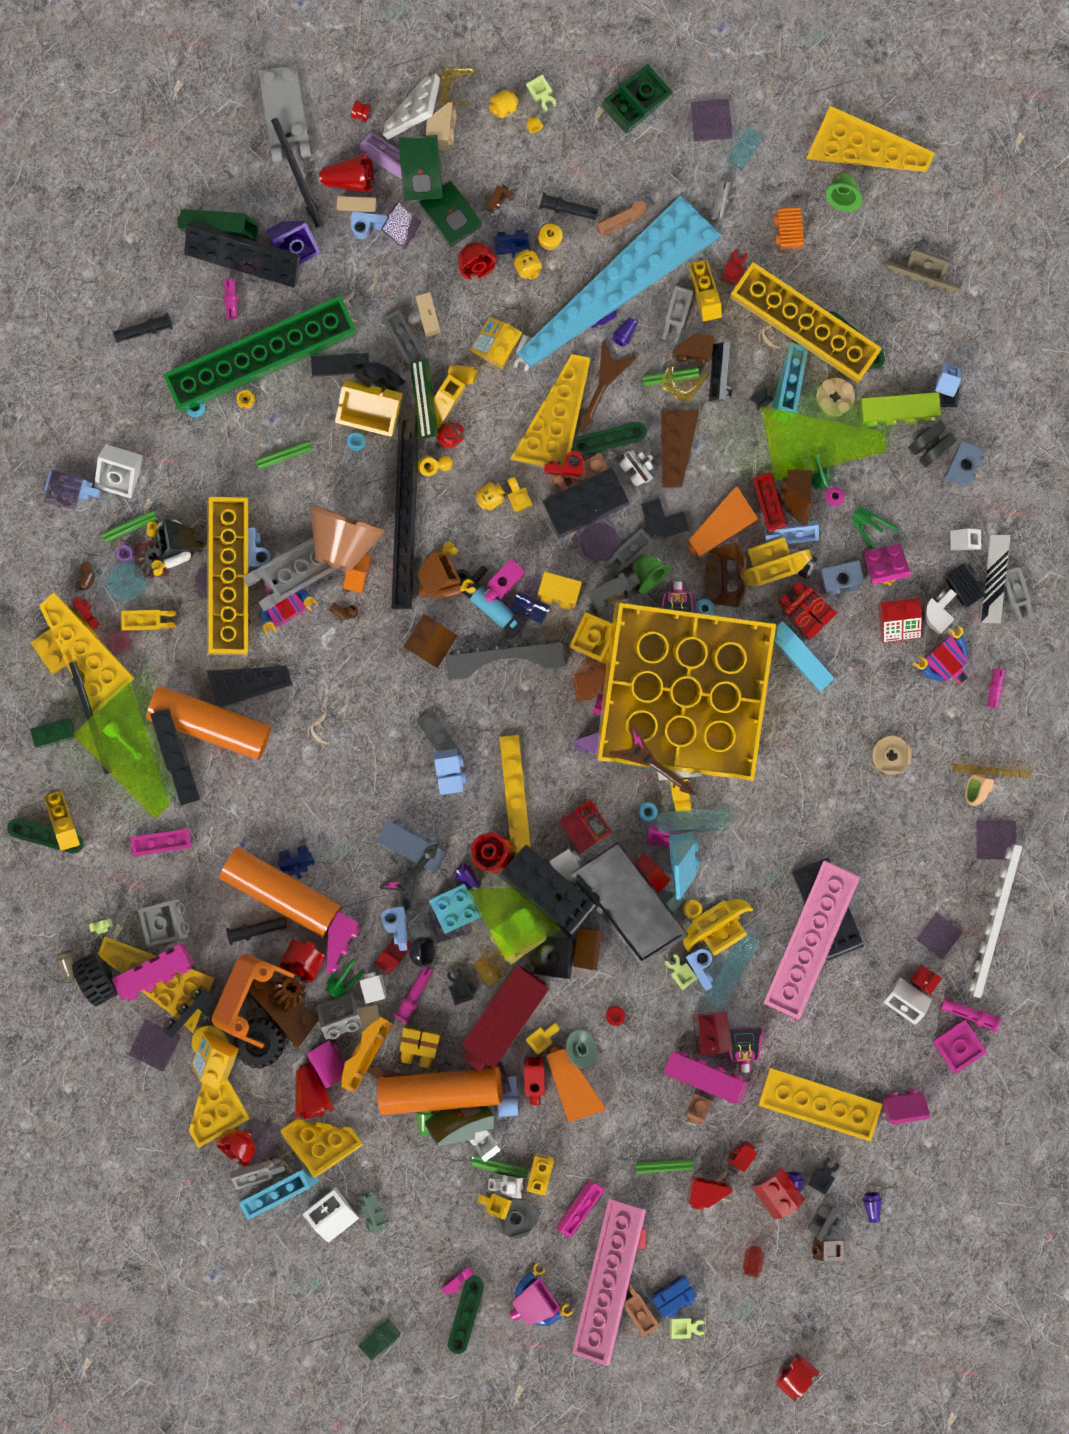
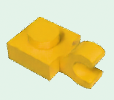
(519, 497)
(541, 1039)
(496, 1205)

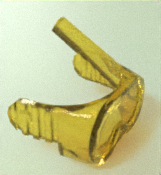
(448, 76)
(669, 385)

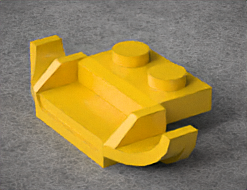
(774, 562)
(718, 926)

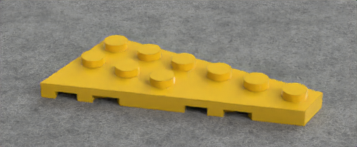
(555, 423)
(100, 668)
(168, 995)

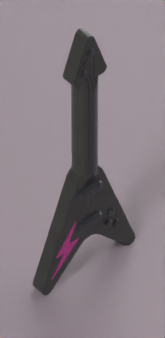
(406, 882)

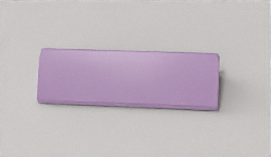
(382, 153)

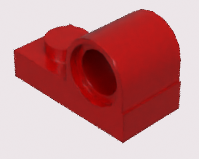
(555, 468)
(391, 957)
(925, 979)

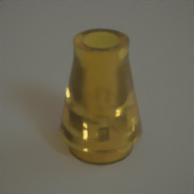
(487, 973)

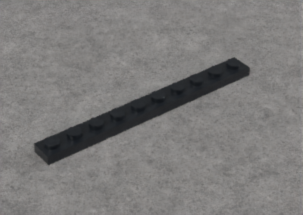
(405, 513)

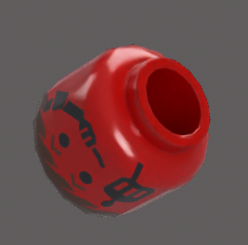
(450, 434)

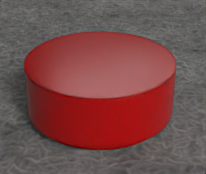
(615, 1015)

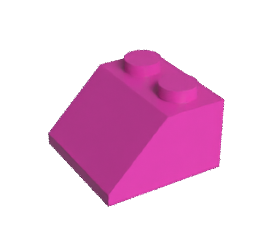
(327, 1062)
(905, 1107)

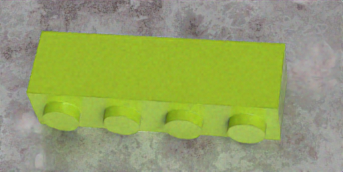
(900, 408)

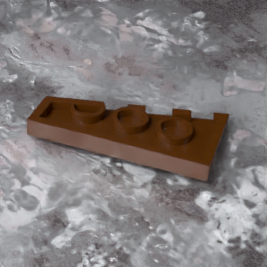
(676, 443)
(293, 1023)

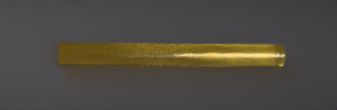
(991, 771)

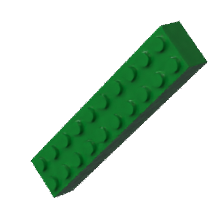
(260, 354)

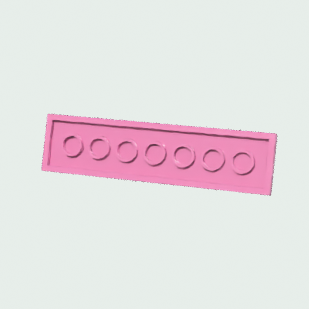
(812, 939)
(609, 1282)

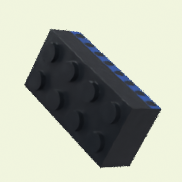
(585, 503)

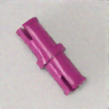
(230, 299)
(995, 688)

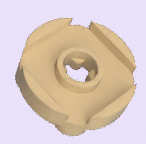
(842, 405)
(884, 746)

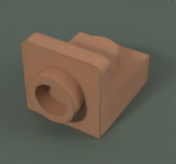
(698, 1109)

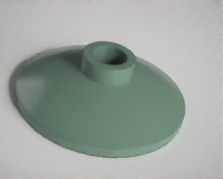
(581, 1049)

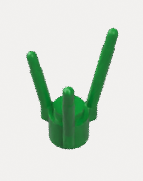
(821, 478)
(862, 517)
(336, 986)

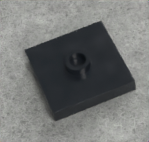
(554, 957)

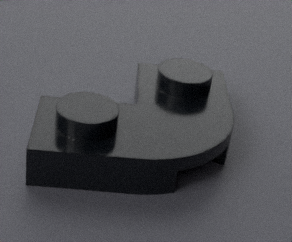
(375, 372)
(660, 524)

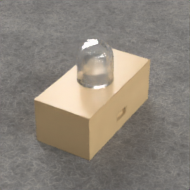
(425, 315)

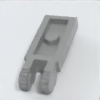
(677, 311)
(1018, 593)

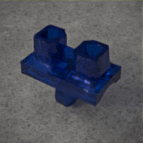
(511, 243)
(530, 608)
(296, 864)

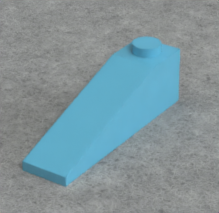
(791, 379)
(801, 657)
(277, 1193)

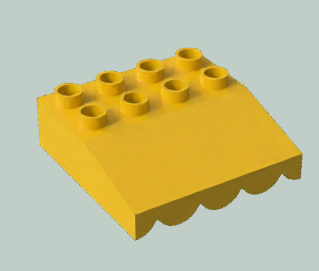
(687, 687)

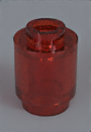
(753, 1261)

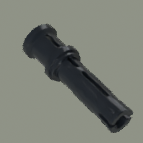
(558, 204)
(152, 326)
(247, 931)

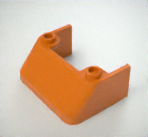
(226, 1012)

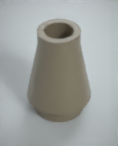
(65, 961)

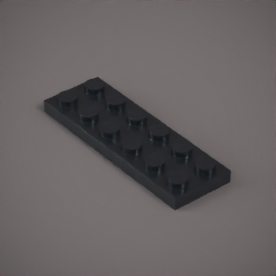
(241, 254)

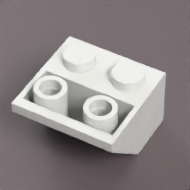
(330, 1215)

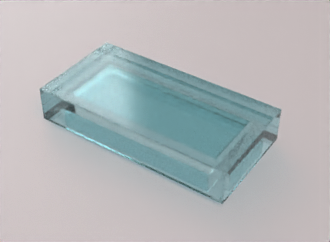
(745, 149)

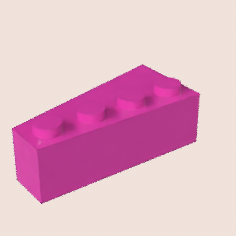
(153, 971)
(707, 1078)

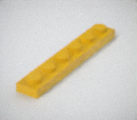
(514, 791)

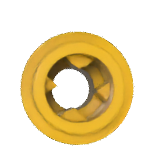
(465, 374)

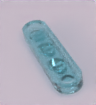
(693, 821)

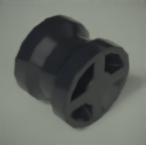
(761, 398)

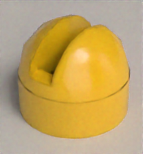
(534, 124)

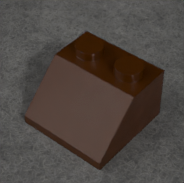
(797, 494)
(430, 641)
(586, 948)

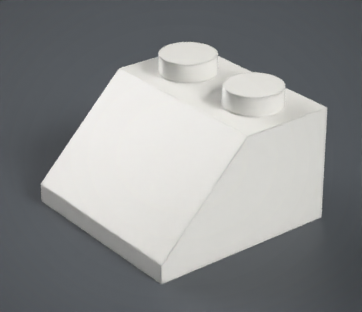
(117, 471)

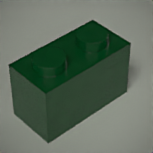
(53, 733)

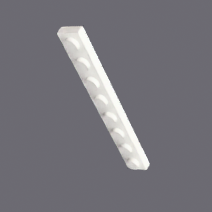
(992, 929)

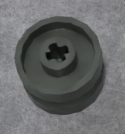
(931, 442)

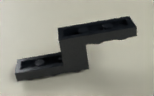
(175, 756)
(199, 999)

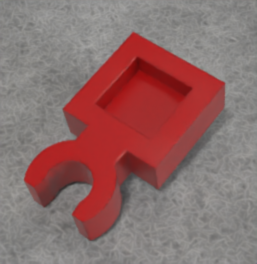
(734, 270)
(84, 608)

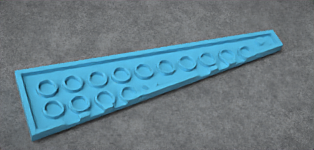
(654, 253)

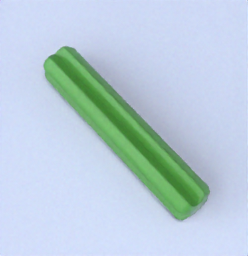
(678, 375)
(283, 454)
(129, 526)
(664, 1166)
(500, 1167)

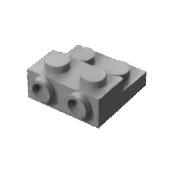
(163, 922)
(339, 1016)

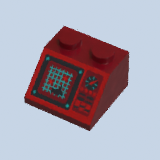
(585, 826)
(712, 1033)

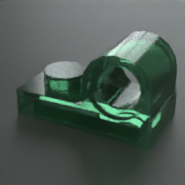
(380, 1339)

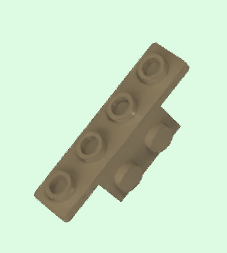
(926, 268)

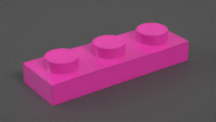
(161, 842)
(580, 1208)

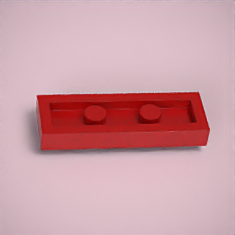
(770, 502)

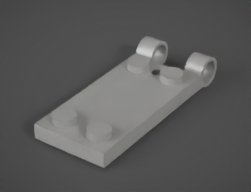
(284, 100)
(291, 571)

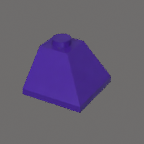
(295, 238)

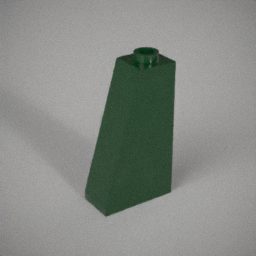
(229, 222)

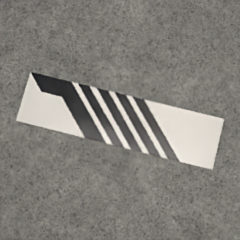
(995, 578)

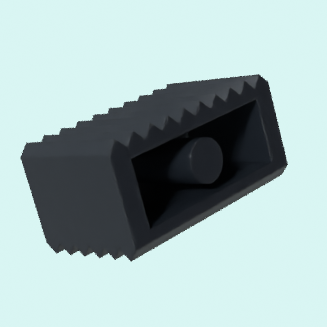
(965, 585)

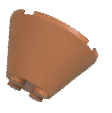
(341, 538)

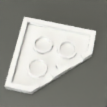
(415, 108)

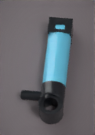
(496, 610)

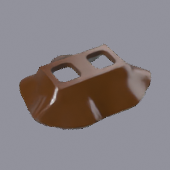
(717, 575)

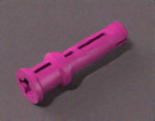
(409, 1003)
(979, 1017)

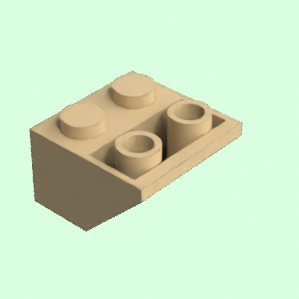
(441, 125)

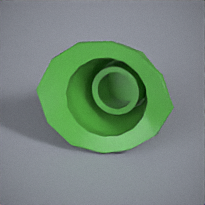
(844, 193)
(650, 572)

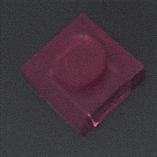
(120, 642)

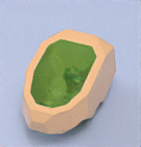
(978, 789)

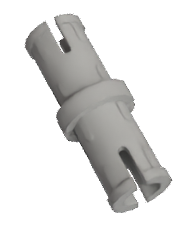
(720, 201)

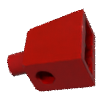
(534, 1074)

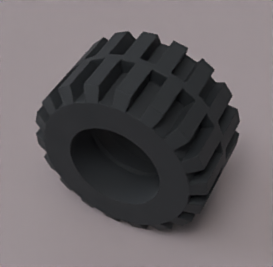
(94, 979)
(276, 1044)

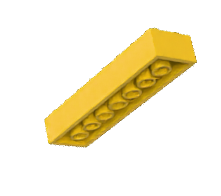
(805, 322)
(225, 572)

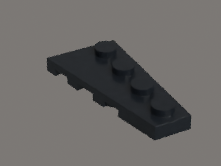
(242, 684)

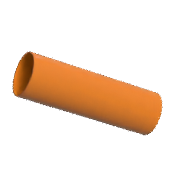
(212, 723)
(279, 891)
(439, 1091)

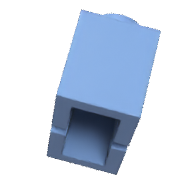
(448, 771)

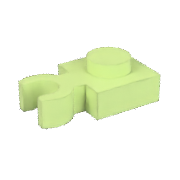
(540, 91)
(101, 926)
(682, 974)
(682, 1327)

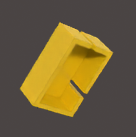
(368, 408)

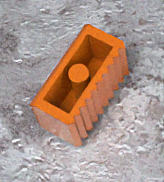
(789, 228)

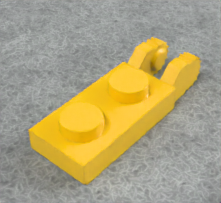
(145, 620)

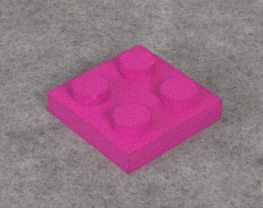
(886, 563)
(959, 1046)

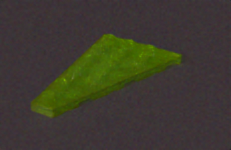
(797, 437)
(122, 746)
(511, 919)

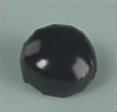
(422, 951)

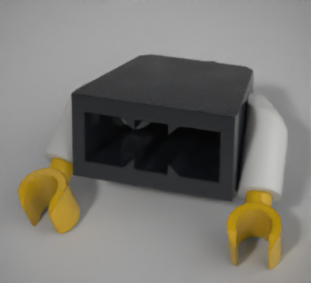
(175, 543)

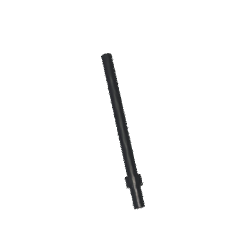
(311, 208)
(78, 681)

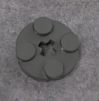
(526, 1222)

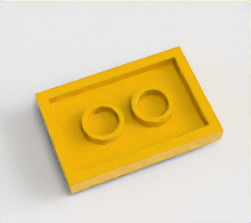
(49, 650)

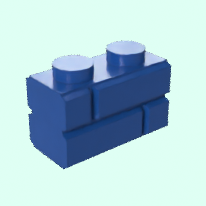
(674, 1296)

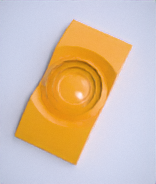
(364, 1054)

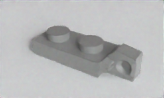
(257, 1173)

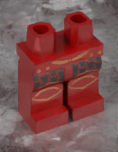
(807, 603)

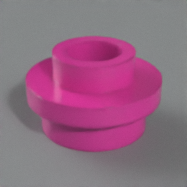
(828, 496)

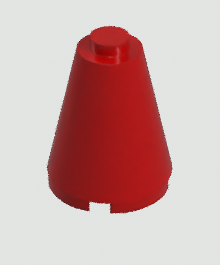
(349, 174)
(310, 1094)

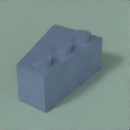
(409, 844)

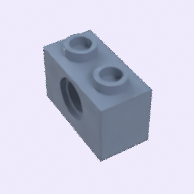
(967, 453)
(850, 570)

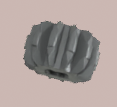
(147, 562)

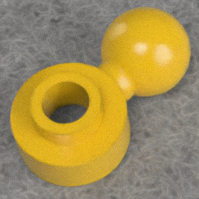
(444, 463)

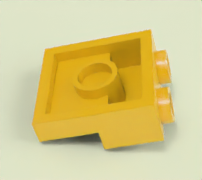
(592, 638)

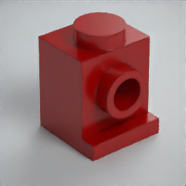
(743, 1156)

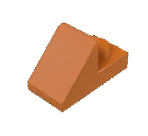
(356, 579)

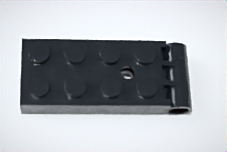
(540, 883)
(848, 936)

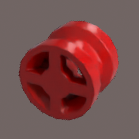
(361, 111)

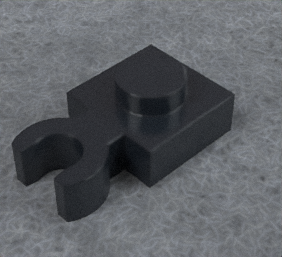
(460, 990)
(823, 1179)

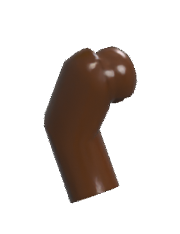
(87, 578)
(345, 613)

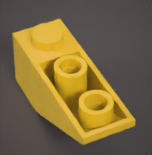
(705, 290)
(447, 398)
(61, 820)

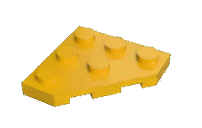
(216, 1113)
(320, 1144)

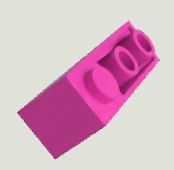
(339, 935)

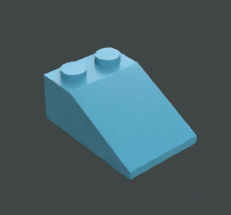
(683, 861)

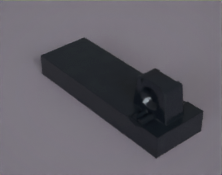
(338, 364)
(719, 372)

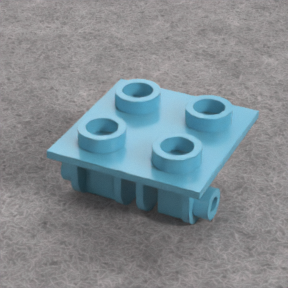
(454, 908)

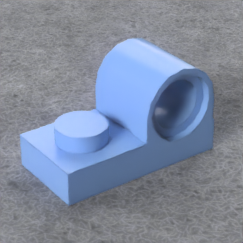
(367, 220)
(948, 380)
(253, 551)
(398, 927)
(704, 978)
(509, 1100)

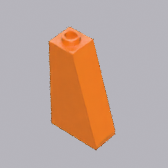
(726, 521)
(573, 1088)

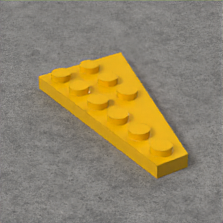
(857, 142)

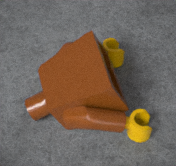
(439, 575)

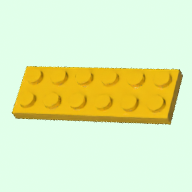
(820, 1104)

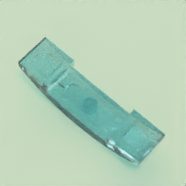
(732, 971)

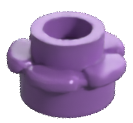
(130, 553)

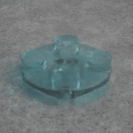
(115, 581)

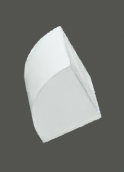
(965, 539)

